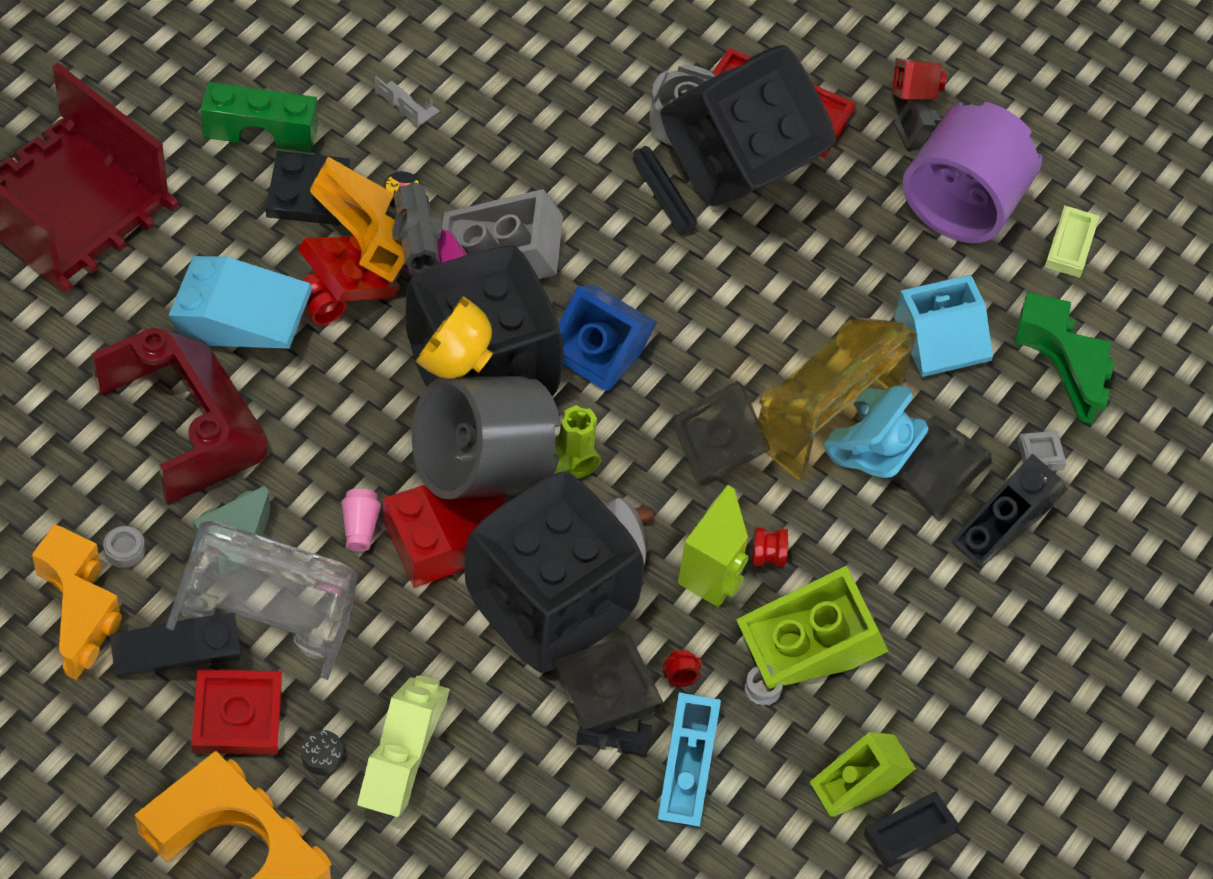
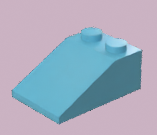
(238, 304)

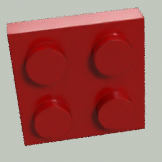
(339, 269)
(237, 712)

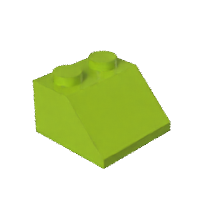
(716, 551)

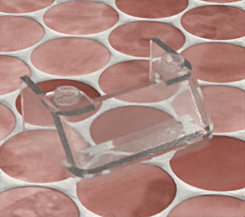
(268, 585)

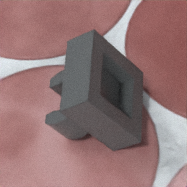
(916, 123)

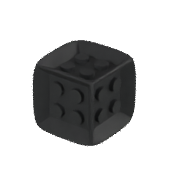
(748, 126)
(507, 290)
(553, 570)

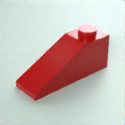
(918, 79)

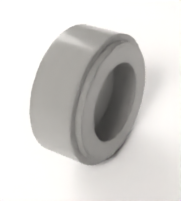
(124, 546)

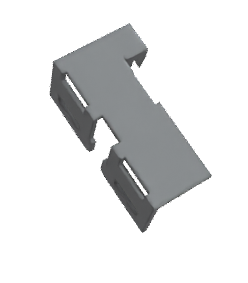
(403, 101)

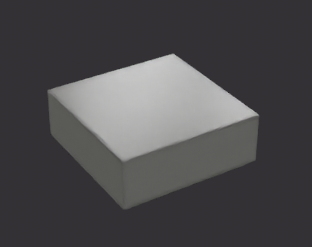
(1045, 447)

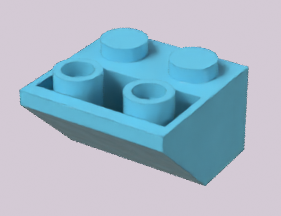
(947, 323)

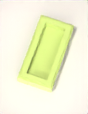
(1072, 241)

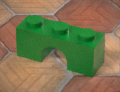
(285, 115)

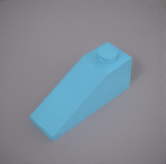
(689, 759)

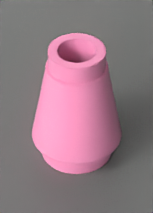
(360, 518)

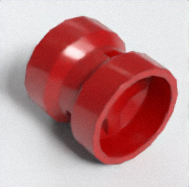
(321, 303)

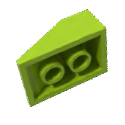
(813, 631)

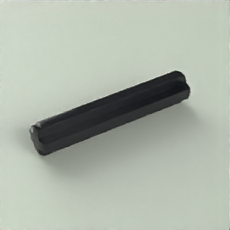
(664, 190)

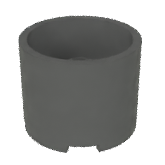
(484, 436)

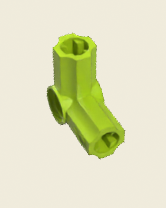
(577, 442)

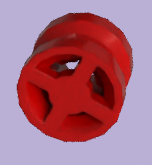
(770, 547)

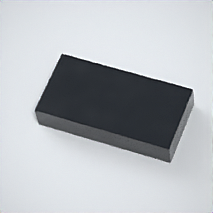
(911, 830)

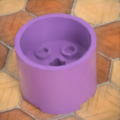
(972, 172)

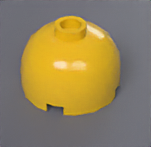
(458, 343)

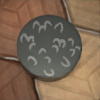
(322, 752)

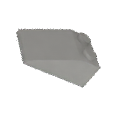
(521, 221)

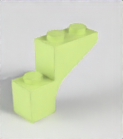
(405, 736)

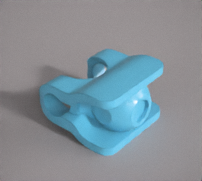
(883, 436)

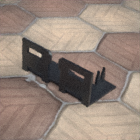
(623, 740)

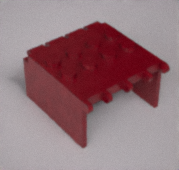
(80, 185)

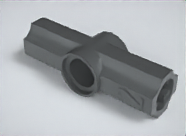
(416, 228)

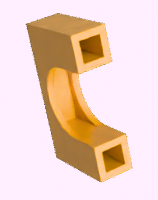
(219, 796)

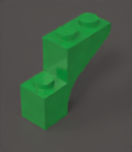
(1079, 360)

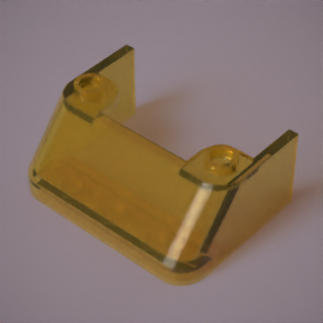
(828, 382)

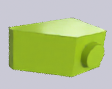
(862, 773)

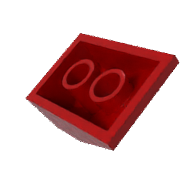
(433, 531)

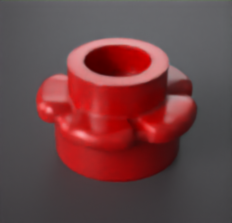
(682, 668)

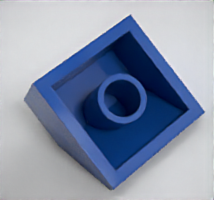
(602, 335)

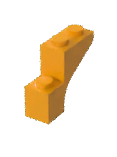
(362, 210)
(87, 609)

